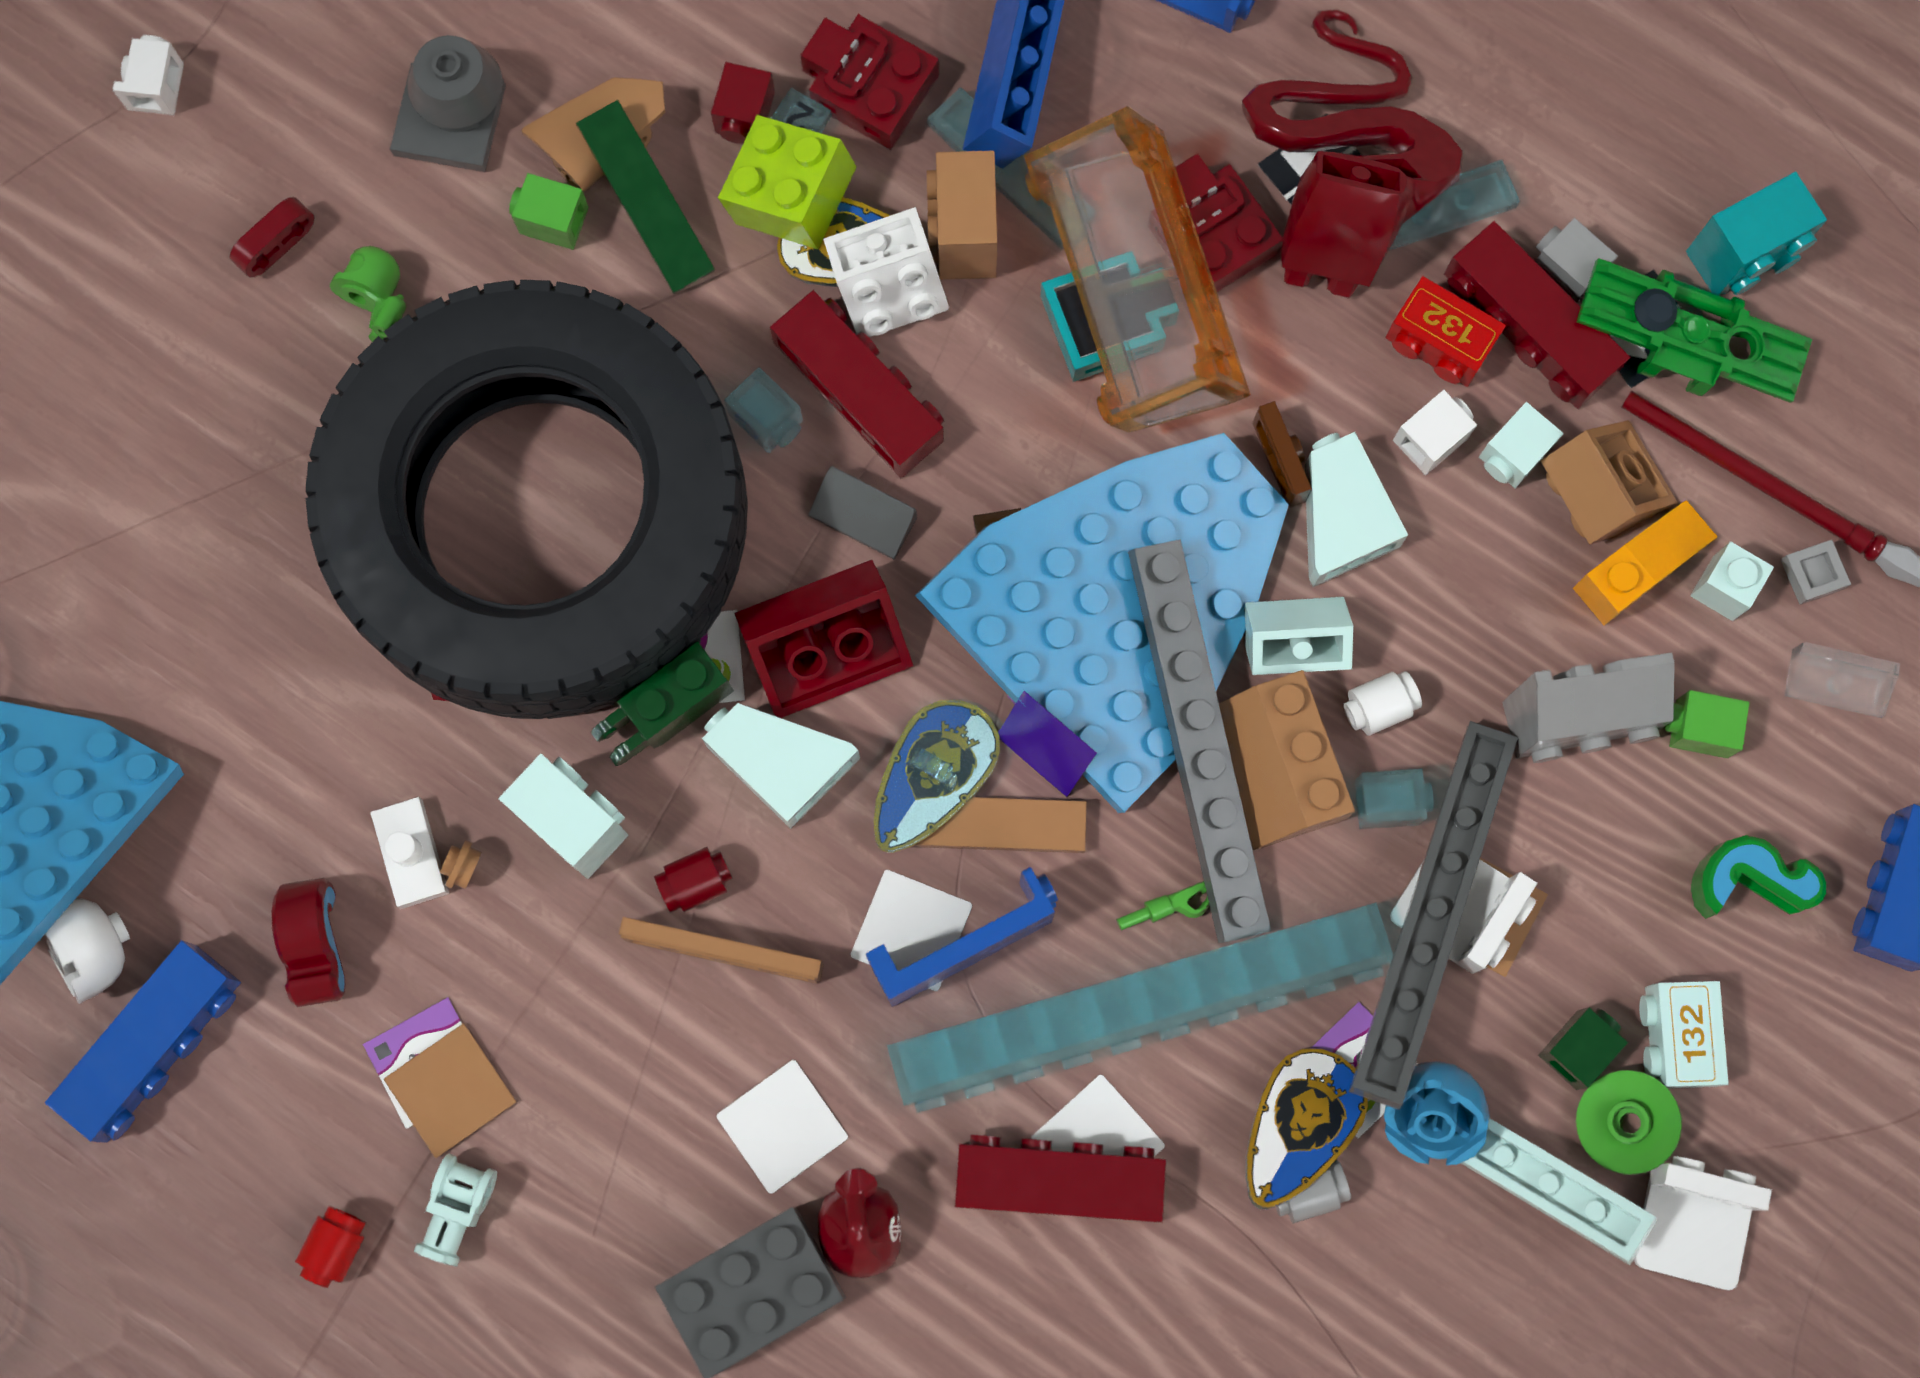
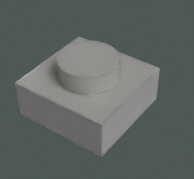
(1815, 572)

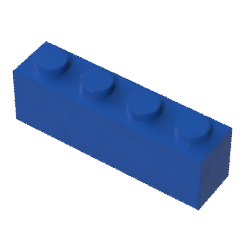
(1013, 78)
(144, 1043)

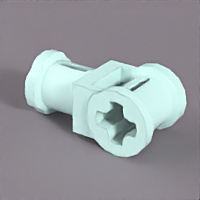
(454, 1208)

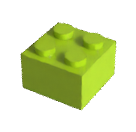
(787, 181)

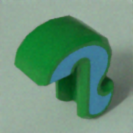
(1759, 869)

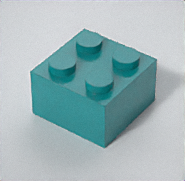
(1757, 236)

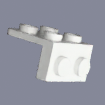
(1487, 916)
(1699, 1222)

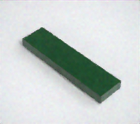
(645, 196)

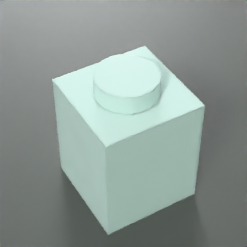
(1519, 446)
(1732, 581)

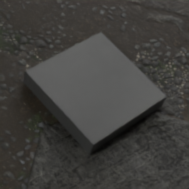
(426, 142)

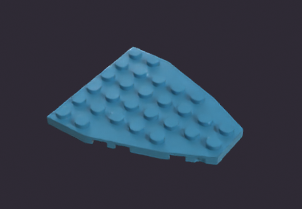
(1056, 604)
(65, 809)

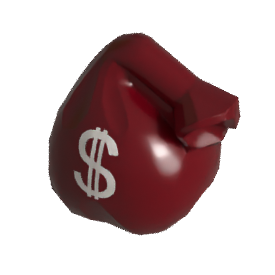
(859, 1226)

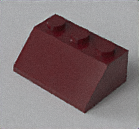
(824, 639)

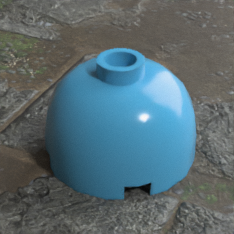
(1440, 1115)

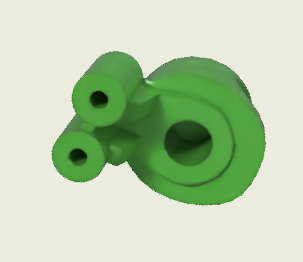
(369, 284)

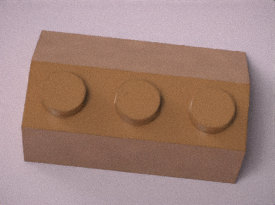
(1283, 761)

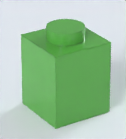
(549, 210)
(1708, 724)

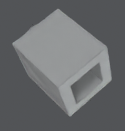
(1570, 257)

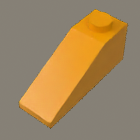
(1644, 562)

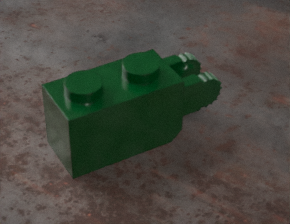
(665, 703)

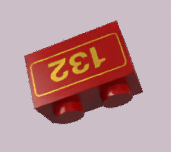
(1444, 332)

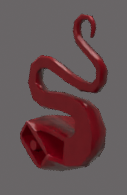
(1346, 203)

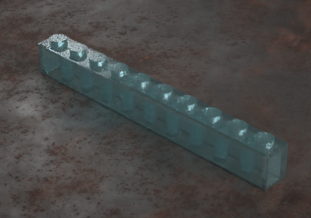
(1140, 1005)

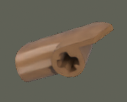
(563, 142)

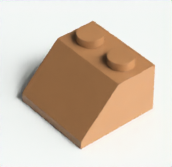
(1607, 481)

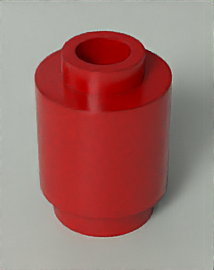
(330, 1247)

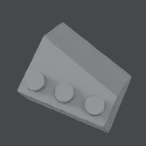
(1590, 708)

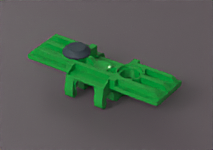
(1688, 344)

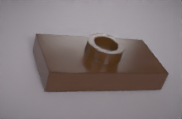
(1283, 454)

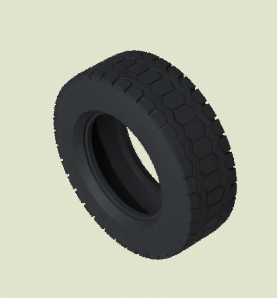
(438, 381)

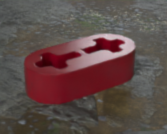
(272, 237)

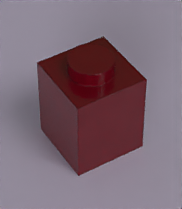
(739, 99)

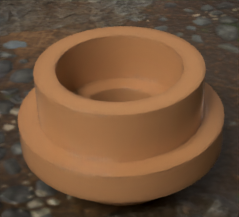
(460, 865)

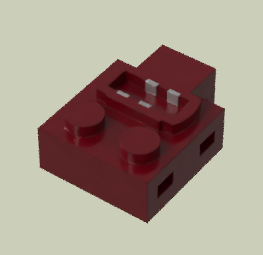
(868, 77)
(1228, 221)

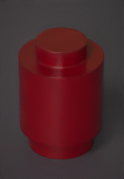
(693, 880)

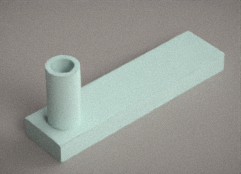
(1562, 1192)

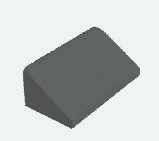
(863, 512)

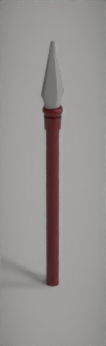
(1894, 559)

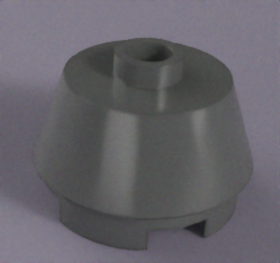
(454, 83)

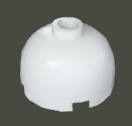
(87, 948)

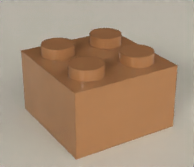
(963, 214)

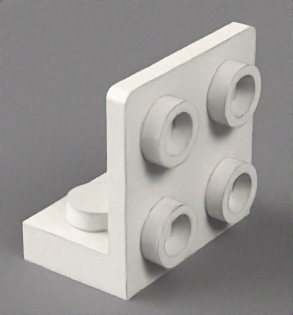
(886, 273)

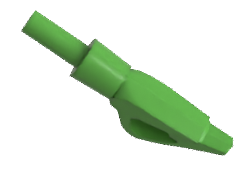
(1167, 905)

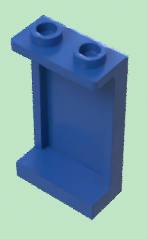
(969, 949)

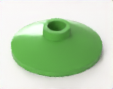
(1601, 1118)

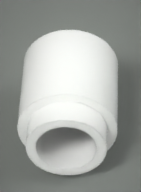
(1382, 702)

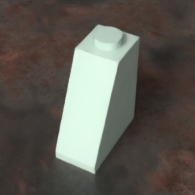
(1346, 510)
(779, 759)

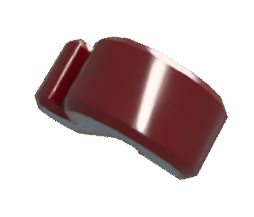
(307, 942)

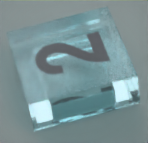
(802, 112)

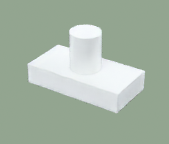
(409, 852)

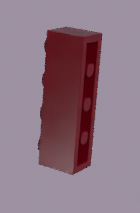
(1536, 314)
(858, 383)
(1060, 1182)

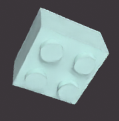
(556, 808)

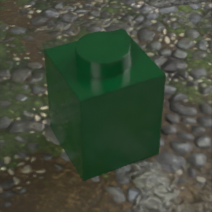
(1584, 1047)

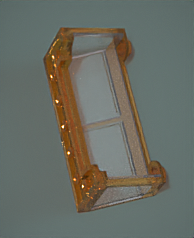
(1138, 272)

